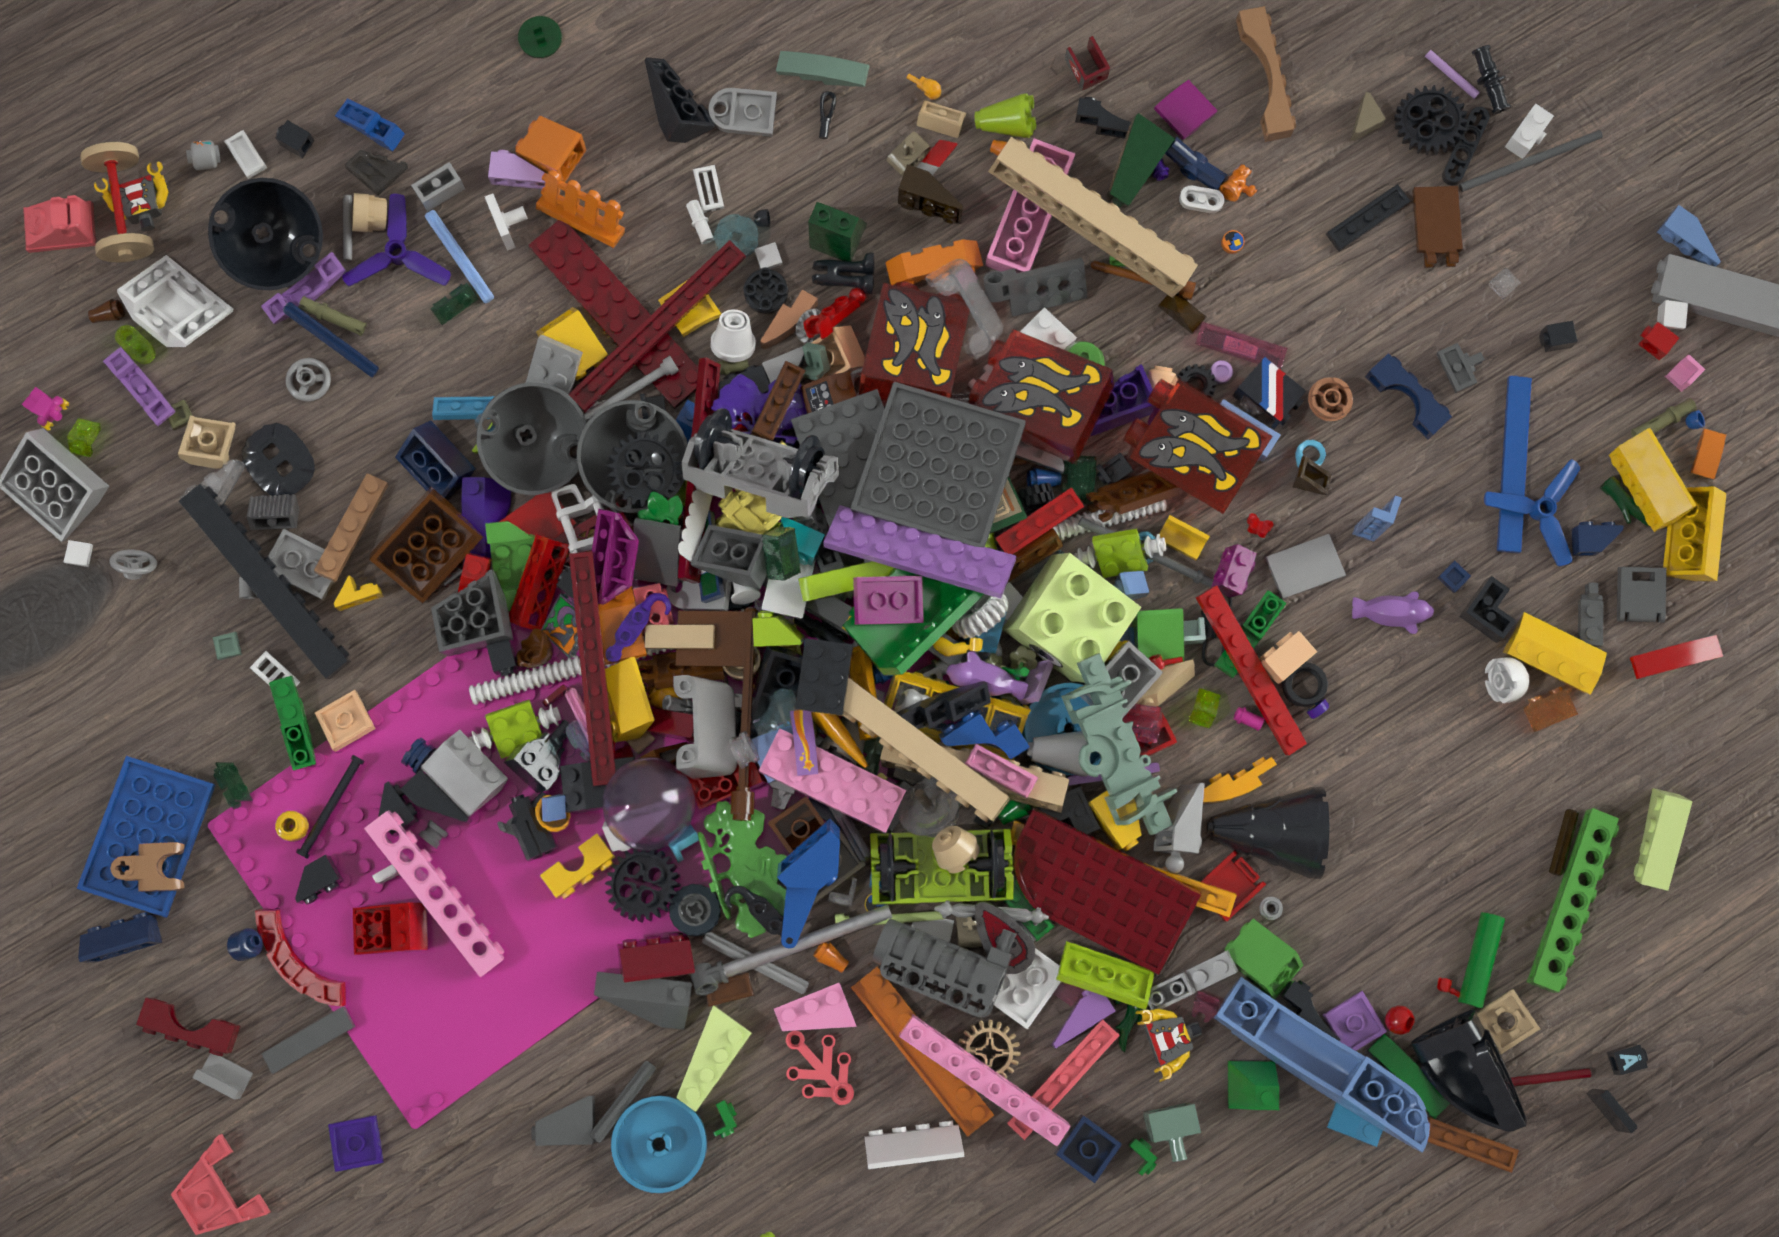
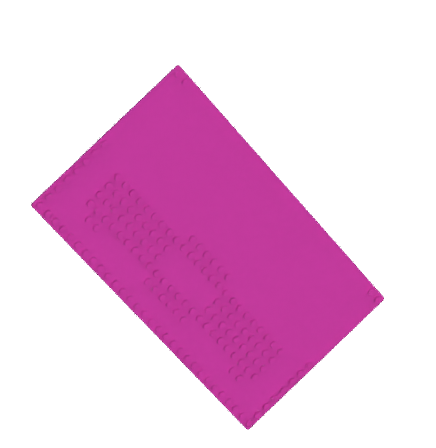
(426, 1013)

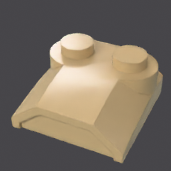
(206, 442)

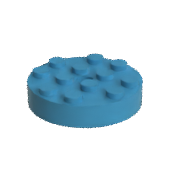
(1050, 717)
(634, 1149)

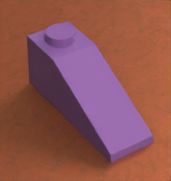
(1086, 1013)

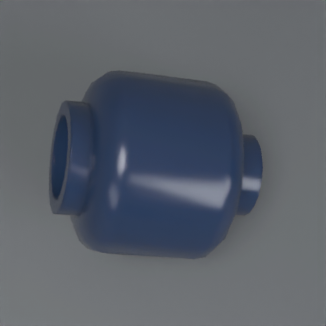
(244, 944)

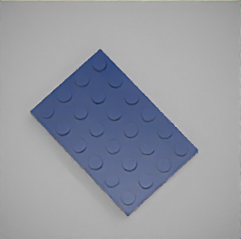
(145, 808)

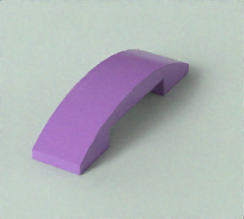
(312, 286)
(139, 386)

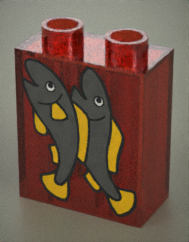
(914, 341)
(1047, 388)
(1196, 442)

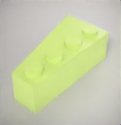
(1662, 838)
(713, 1055)

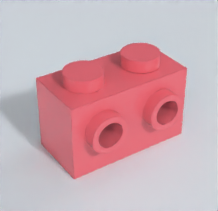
(657, 612)

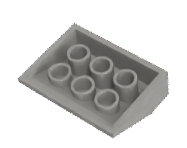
(51, 483)

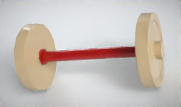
(112, 158)

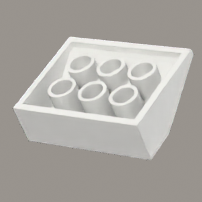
(913, 1145)

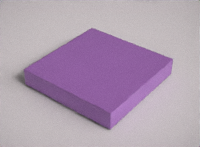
(1354, 1021)

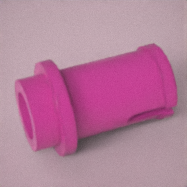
(1248, 718)

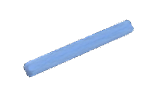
(459, 256)

